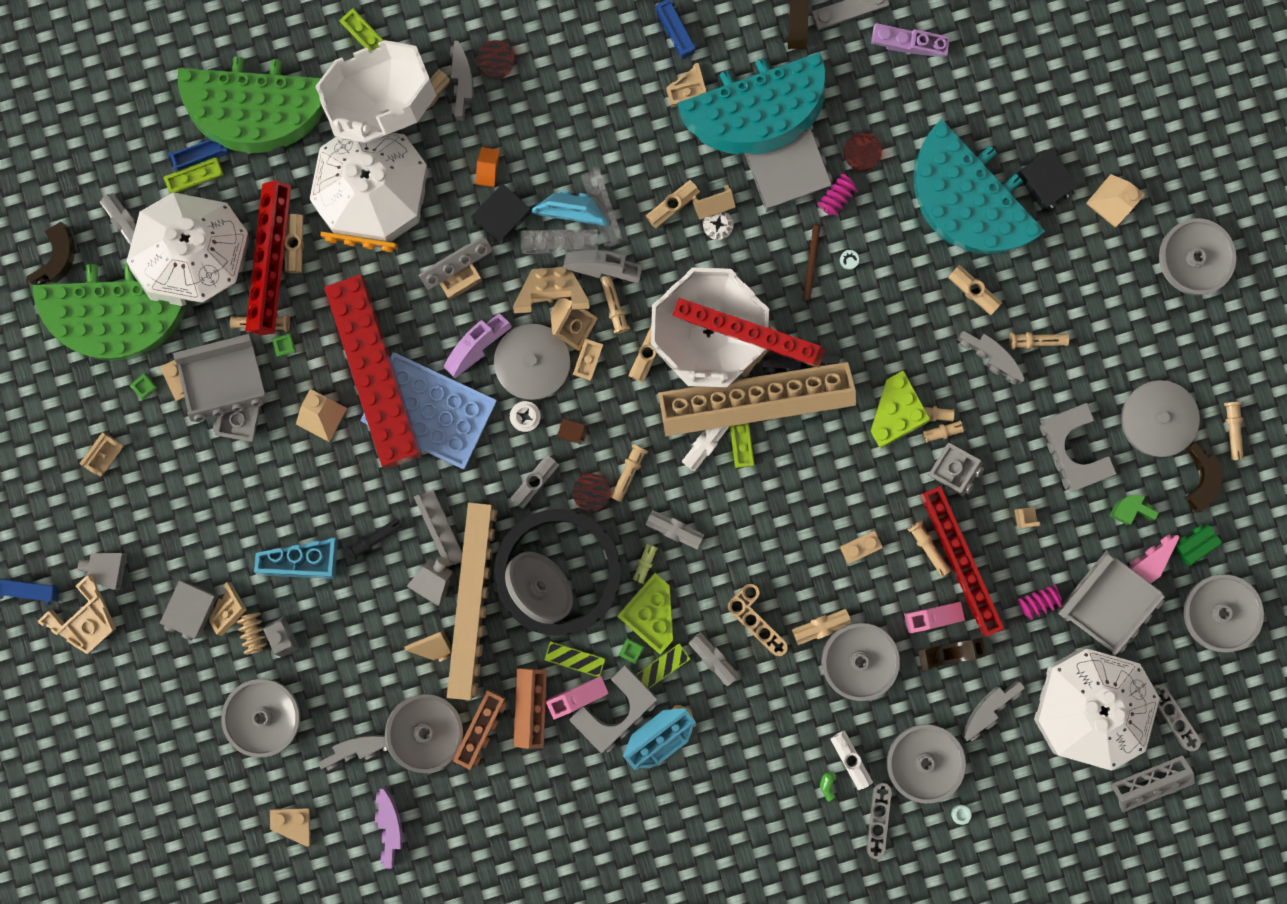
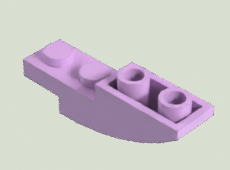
(910, 41)
(475, 340)
(388, 819)

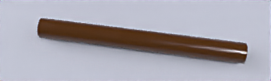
(811, 263)

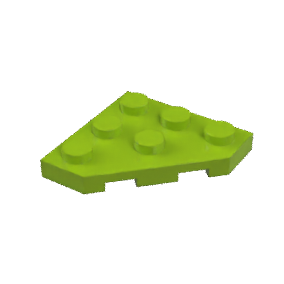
(898, 411)
(650, 614)

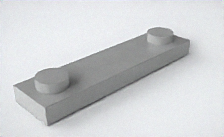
(845, 11)

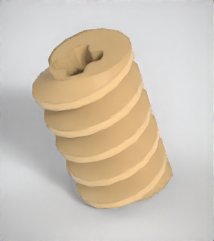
(252, 635)

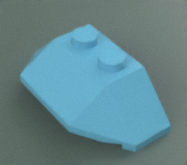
(571, 208)
(659, 738)

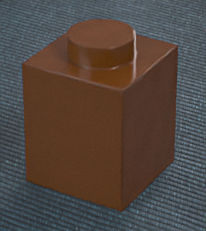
(572, 431)

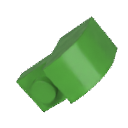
(1129, 506)

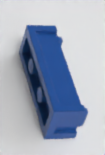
(675, 29)
(197, 154)
(28, 590)

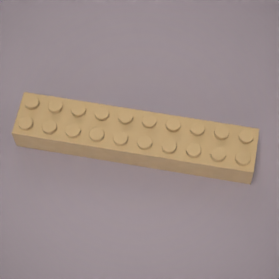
(757, 399)
(470, 601)

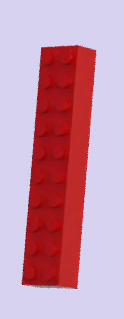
(373, 372)

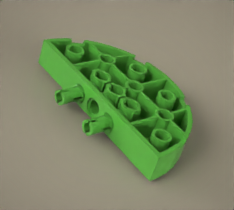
(249, 108)
(106, 317)

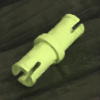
(645, 563)

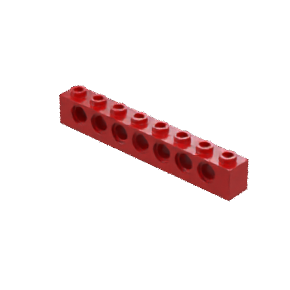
(268, 258)
(749, 332)
(962, 561)

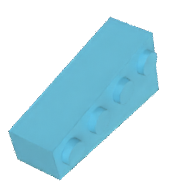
(305, 561)

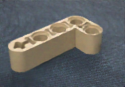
(759, 624)

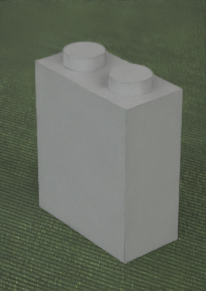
(188, 610)

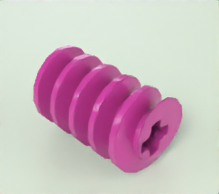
(837, 195)
(1040, 602)

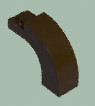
(797, 24)
(62, 256)
(1210, 478)
(951, 653)

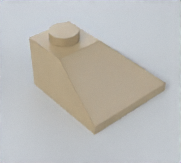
(1115, 199)
(570, 324)
(320, 415)
(432, 647)

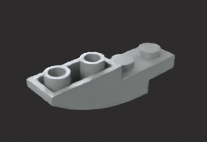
(460, 74)
(606, 262)
(999, 359)
(984, 715)
(364, 747)

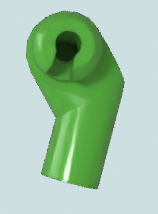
(826, 784)

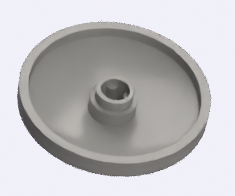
(1197, 256)
(531, 362)
(1160, 418)
(539, 587)
(1223, 613)
(860, 661)
(260, 718)
(423, 733)
(926, 763)

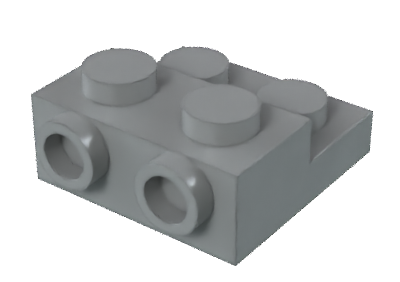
(238, 425)
(956, 469)

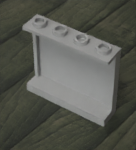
(790, 171)
(220, 378)
(1112, 603)

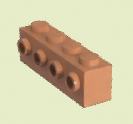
(530, 708)
(477, 734)

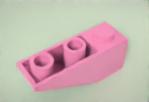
(1155, 560)
(934, 617)
(576, 697)

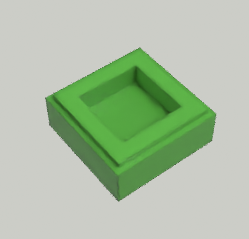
(284, 345)
(143, 386)
(631, 651)

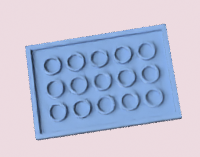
(442, 411)

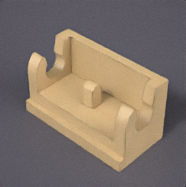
(714, 204)
(460, 282)
(102, 454)

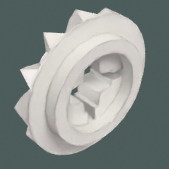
(723, 231)
(516, 419)

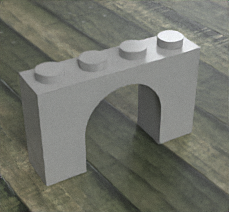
(1074, 475)
(603, 734)

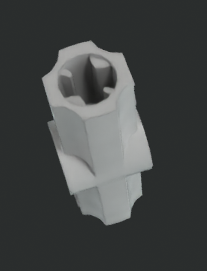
(120, 216)
(526, 491)
(674, 529)
(713, 659)

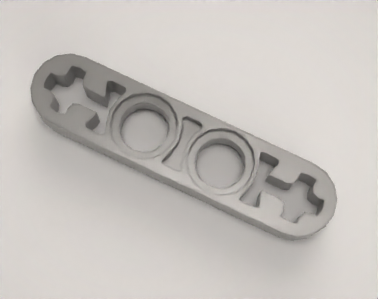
(1176, 716)
(878, 820)

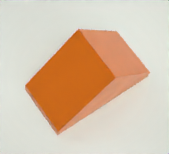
(487, 167)

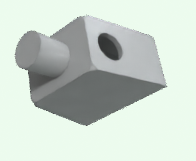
(105, 568)
(432, 580)
(281, 637)

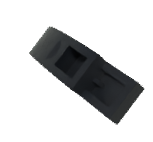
(788, 364)

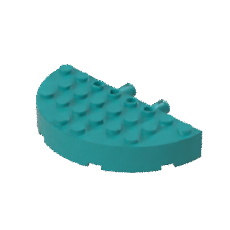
(759, 110)
(966, 200)

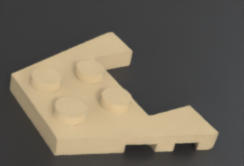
(550, 284)
(88, 625)

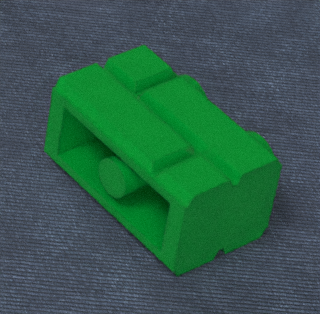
(1197, 545)

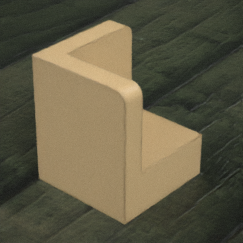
(1026, 517)

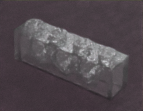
(558, 241)

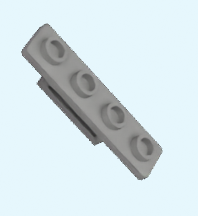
(455, 262)

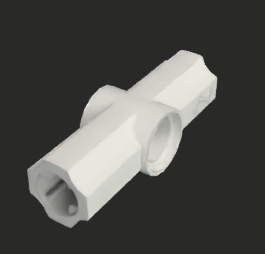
(703, 447)
(857, 771)

